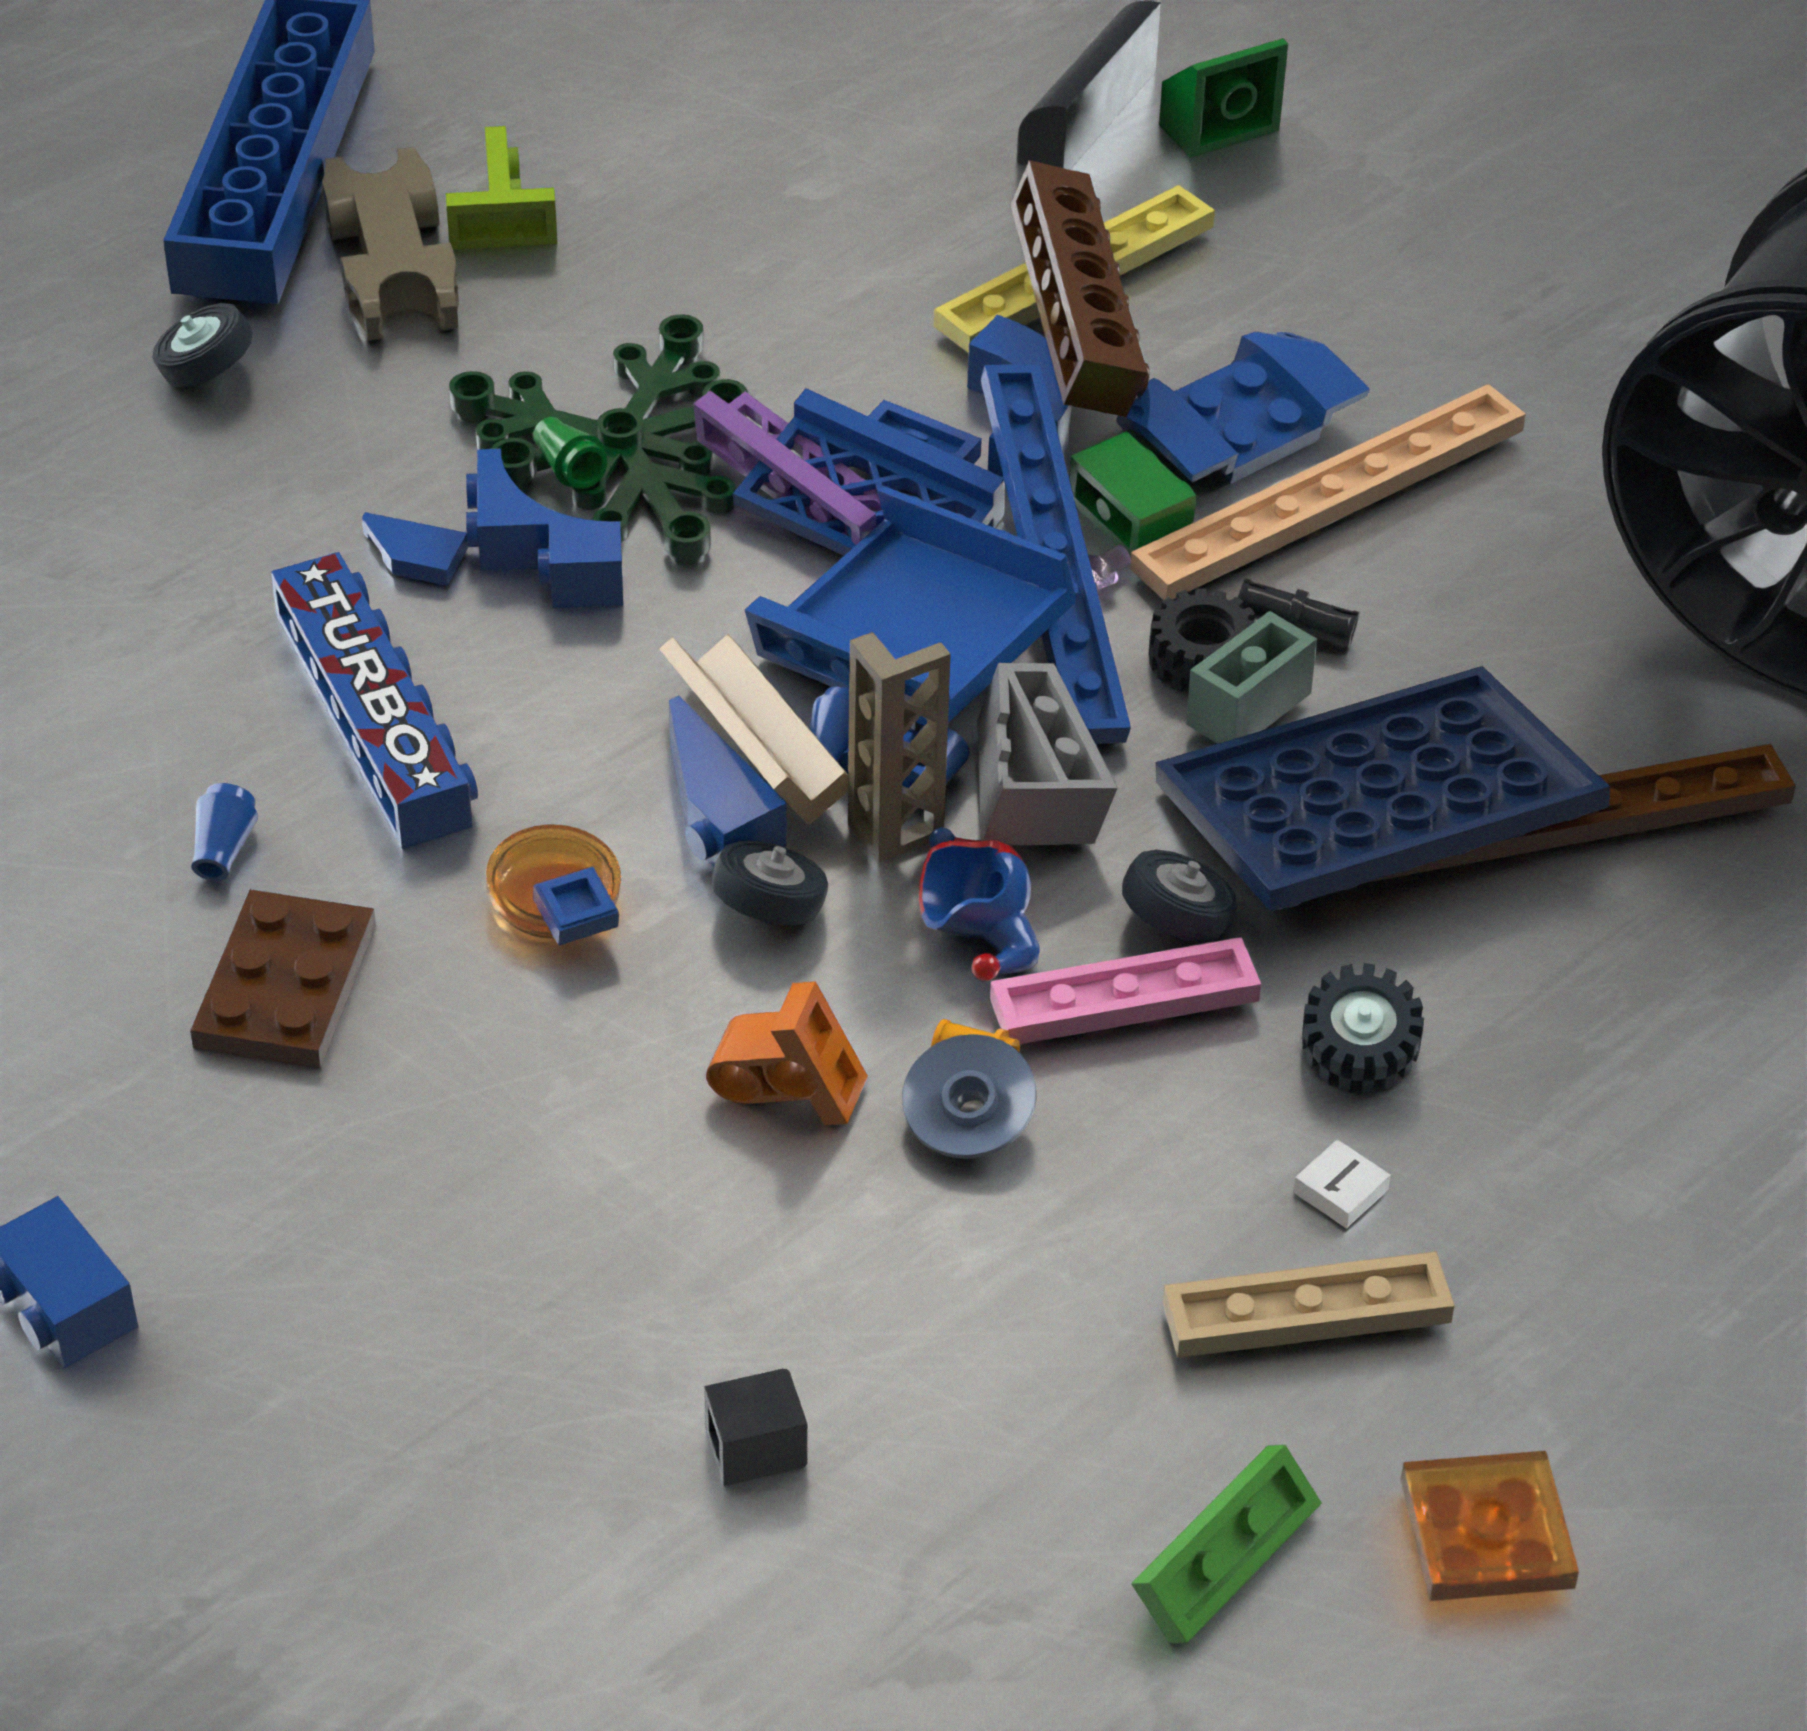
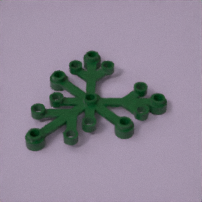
(624, 433)

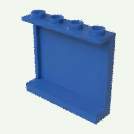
(919, 584)

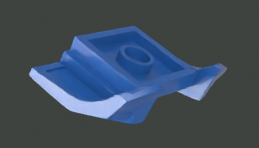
(1249, 412)

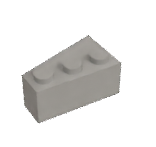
(1038, 762)

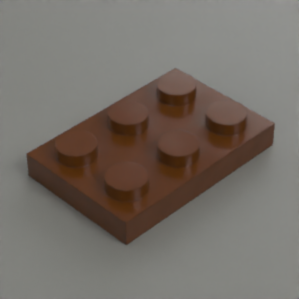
(283, 978)

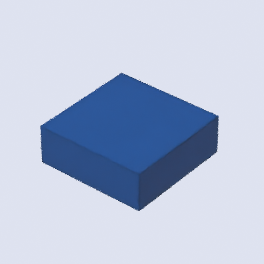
(575, 906)

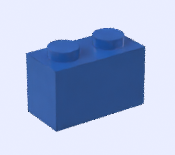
(63, 1284)

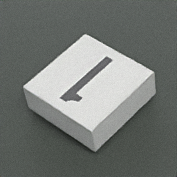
(1341, 1183)

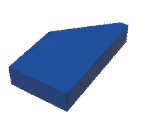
(416, 548)

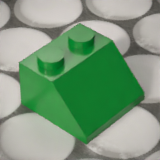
(1225, 99)

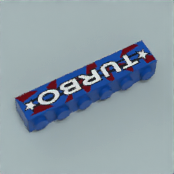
(373, 700)

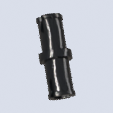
(1309, 615)

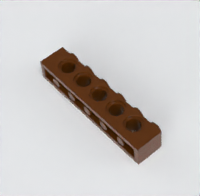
(1078, 290)

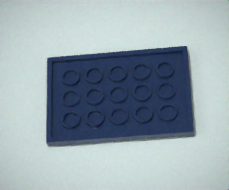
(1380, 787)

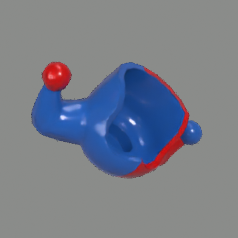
(980, 894)

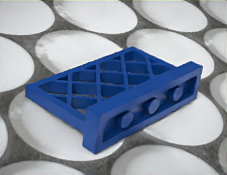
(882, 452)

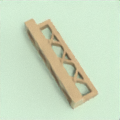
(763, 726)

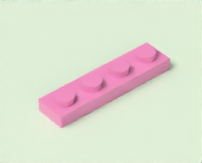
(1125, 991)

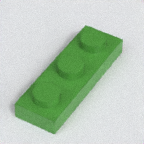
(1226, 1544)

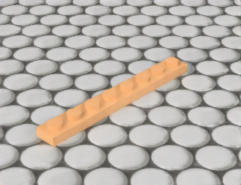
(1326, 492)

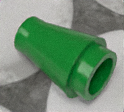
(573, 455)

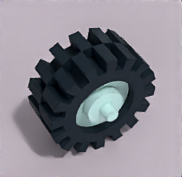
(1362, 1028)

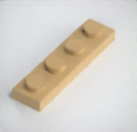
(1307, 1304)

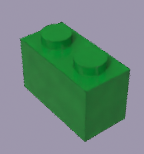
(1129, 492)

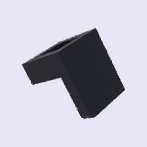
(756, 1426)

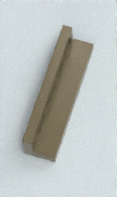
(882, 759)

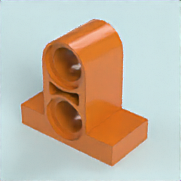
(790, 1057)

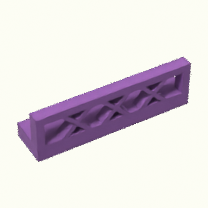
(744, 444)

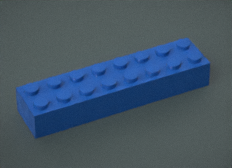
(269, 150)

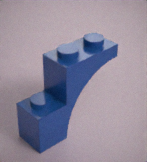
(517, 533)

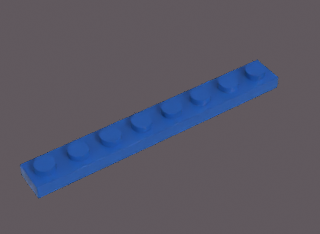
(1048, 516)

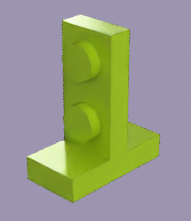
(506, 212)

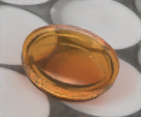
(539, 856)

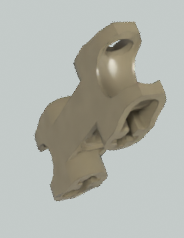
(394, 266)

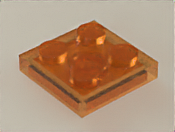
(1488, 1525)

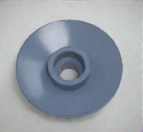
(965, 1071)

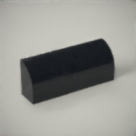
(1092, 89)

